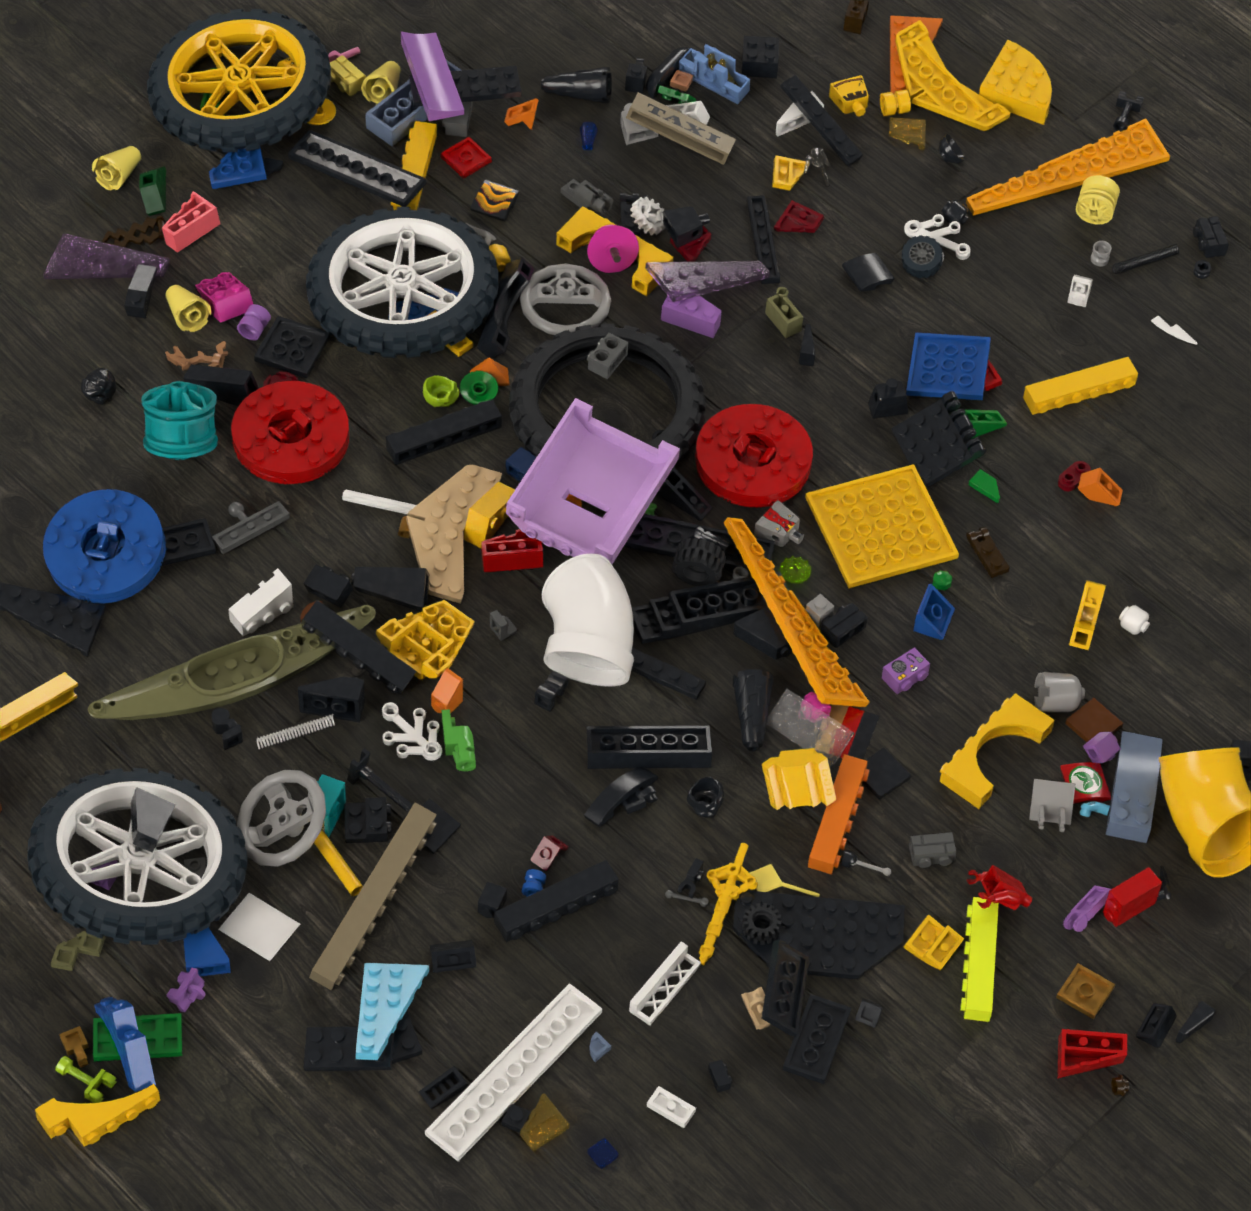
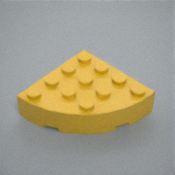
(1018, 83)

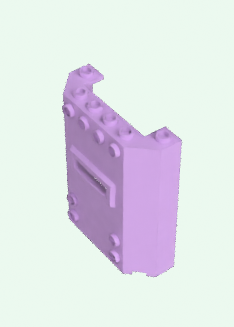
(597, 467)

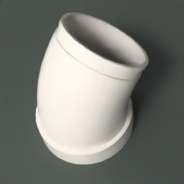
(590, 622)

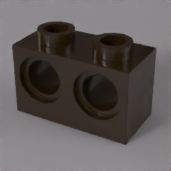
(856, 16)

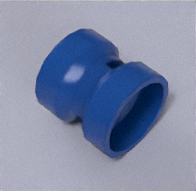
(534, 882)

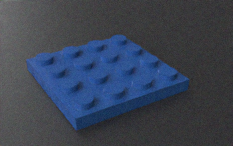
(948, 364)

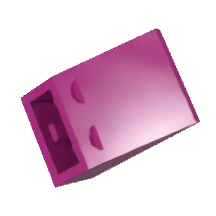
(225, 296)

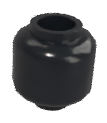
(955, 211)

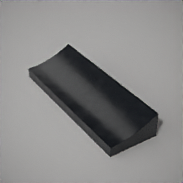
(648, 747)

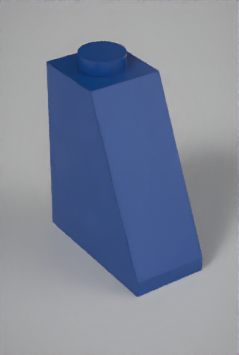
(205, 954)

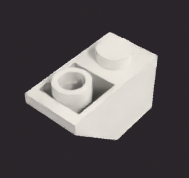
(1080, 290)

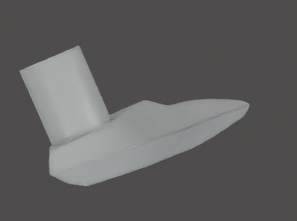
(487, 236)

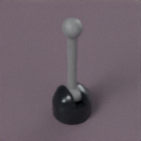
(850, 859)

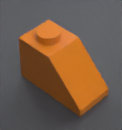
(1100, 487)
(448, 692)

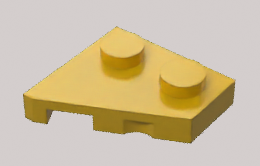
(787, 172)

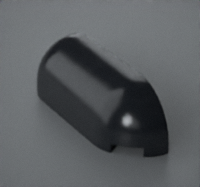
(664, 72)

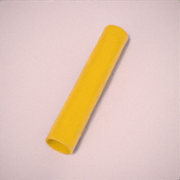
(338, 864)

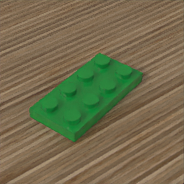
(161, 1031)

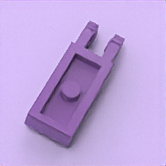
(1086, 908)

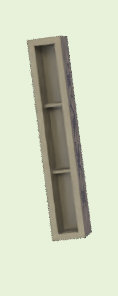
(680, 128)

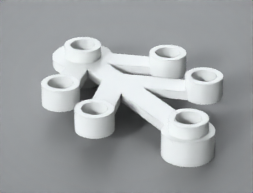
(937, 234)
(412, 734)

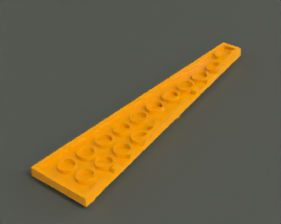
(1109, 157)
(804, 637)

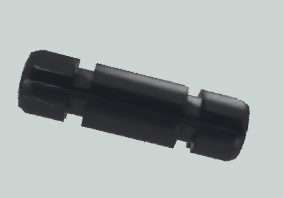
(700, 533)

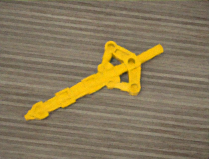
(725, 892)

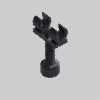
(1121, 123)

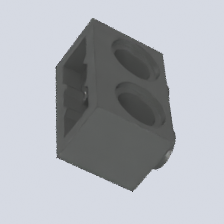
(607, 355)

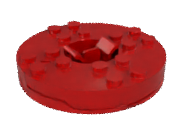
(290, 432)
(753, 455)

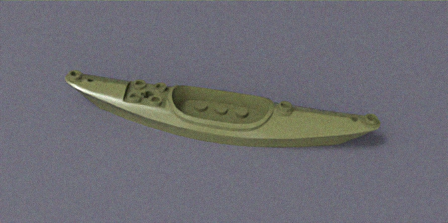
(223, 673)

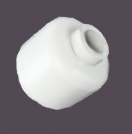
(1134, 619)

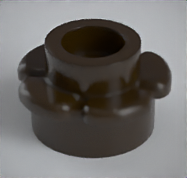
(1119, 1085)

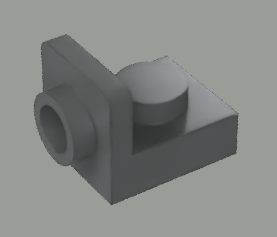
(501, 625)

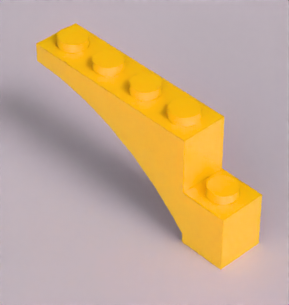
(94, 1120)

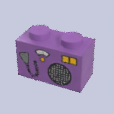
(905, 671)

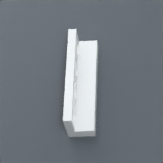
(655, 983)

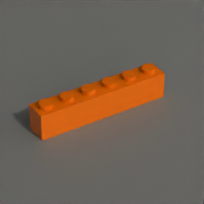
(837, 815)

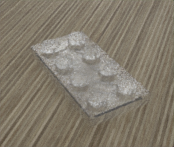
(809, 726)

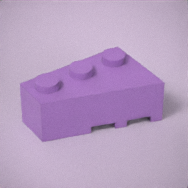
(692, 314)

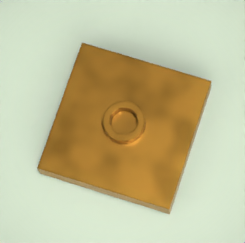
(1085, 991)

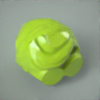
(440, 391)

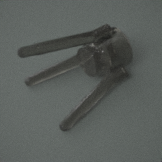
(817, 159)

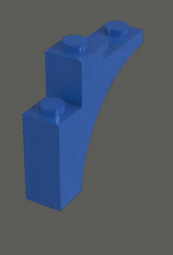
(129, 1041)

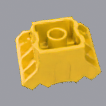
(798, 779)

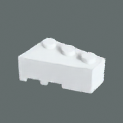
(263, 605)

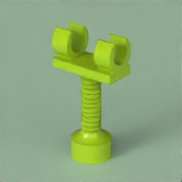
(66, 1066)

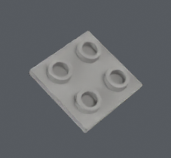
(1052, 802)

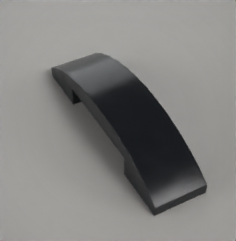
(617, 792)

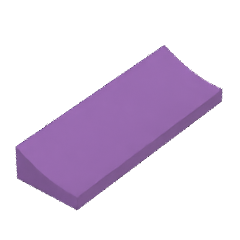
(431, 75)

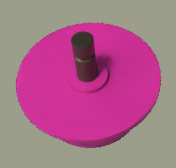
(612, 248)

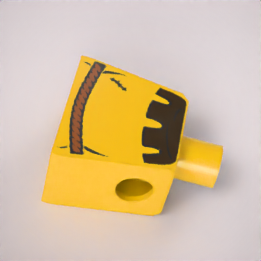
(850, 95)

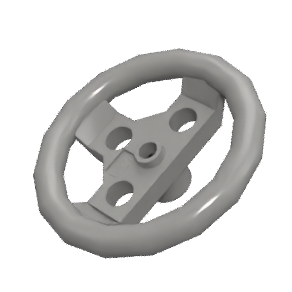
(565, 289)
(283, 820)

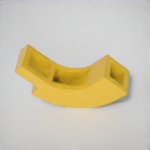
(1087, 615)

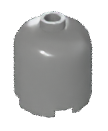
(1058, 692)

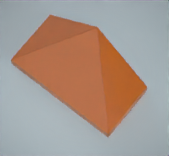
(497, 370)

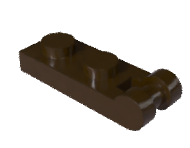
(988, 552)

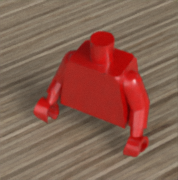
(1000, 889)

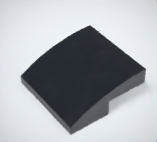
(868, 272)

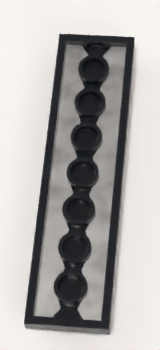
(357, 168)

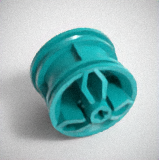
(179, 420)

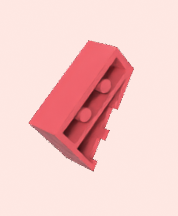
(190, 223)

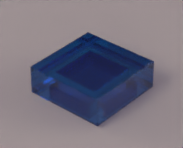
(602, 1153)

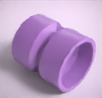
(253, 322)

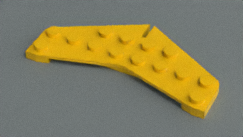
(936, 88)

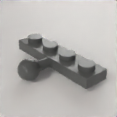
(249, 526)

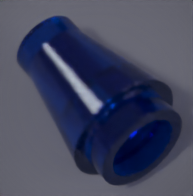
(588, 134)

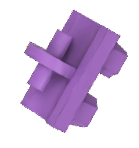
(189, 990)

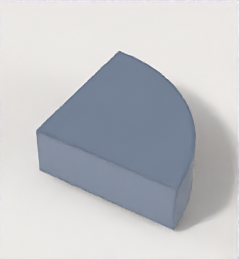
(598, 1047)

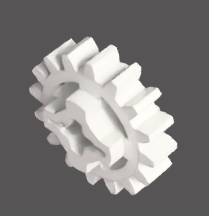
(648, 215)

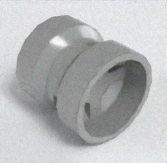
(1100, 253)

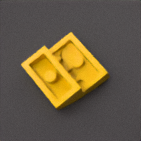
(933, 942)

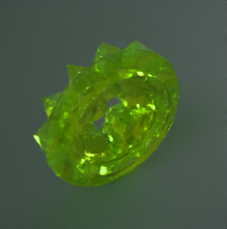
(789, 573)

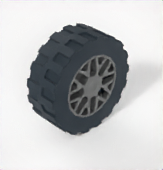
(922, 256)

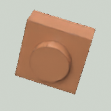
(681, 80)

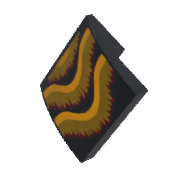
(494, 200)

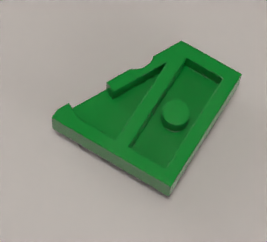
(668, 94)

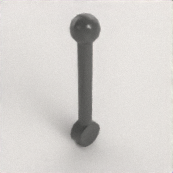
(703, 902)

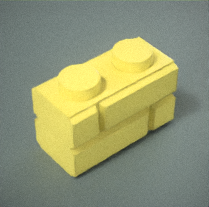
(346, 75)

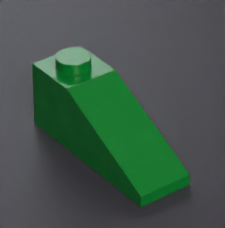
(985, 420)

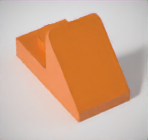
(522, 112)

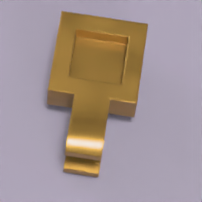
(75, 1043)

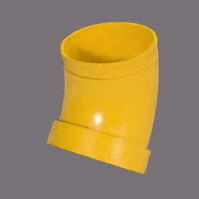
(1210, 807)

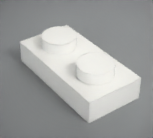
(671, 1107)

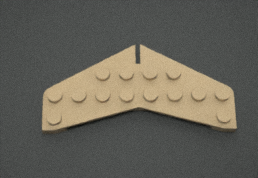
(438, 529)

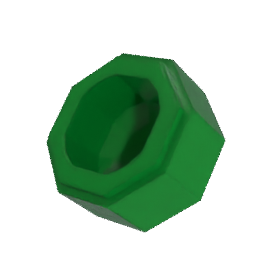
(942, 580)

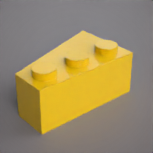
(487, 514)

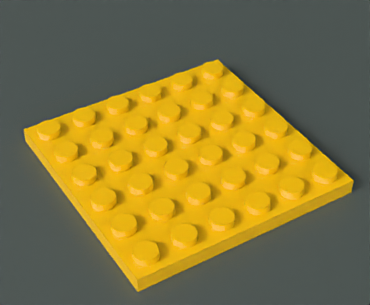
(881, 526)

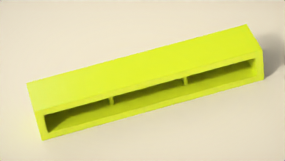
(981, 961)

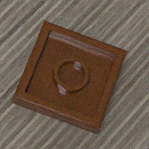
(1093, 719)

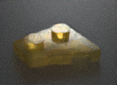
(908, 130)
(543, 1124)

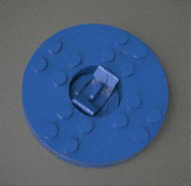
(104, 546)

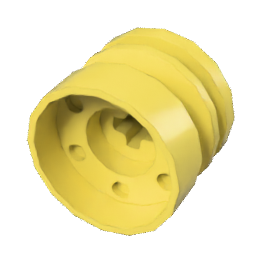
(1097, 199)

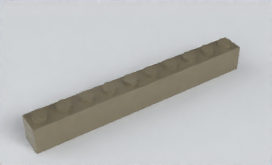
(373, 896)

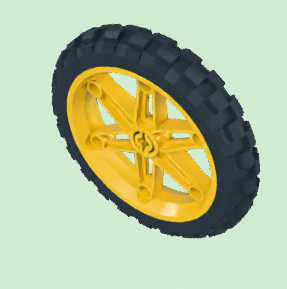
(266, 122)

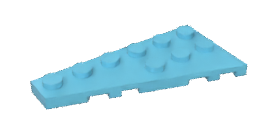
(384, 1000)

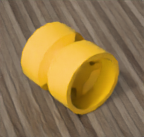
(896, 102)

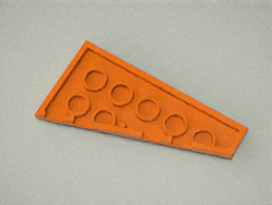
(897, 24)

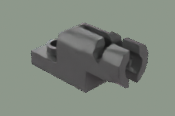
(587, 195)

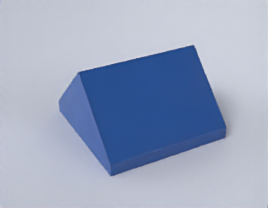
(933, 614)

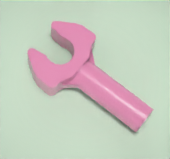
(350, 53)

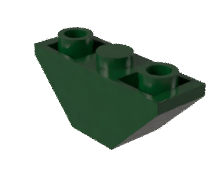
(153, 190)

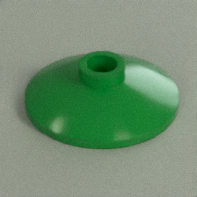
(478, 381)

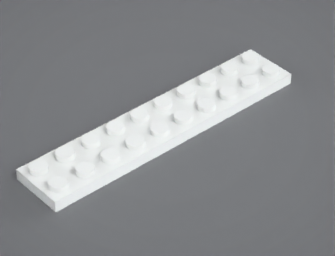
(513, 1072)

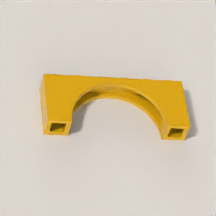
(581, 229)
(1014, 718)

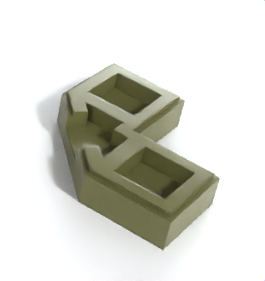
(67, 952)

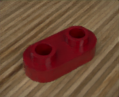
(1073, 473)

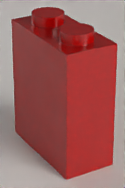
(1132, 897)

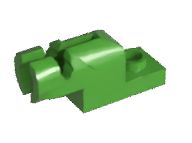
(458, 742)

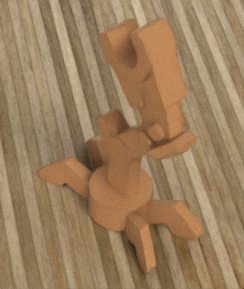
(215, 361)

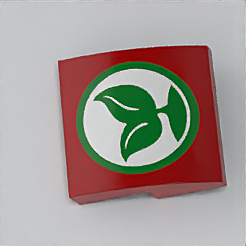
(1088, 780)

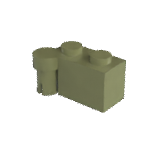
(784, 313)

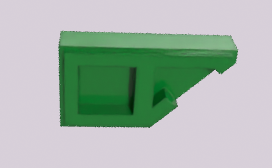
(986, 485)

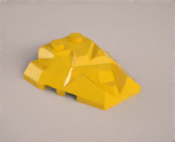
(427, 639)

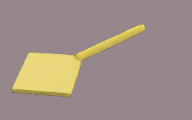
(769, 880)

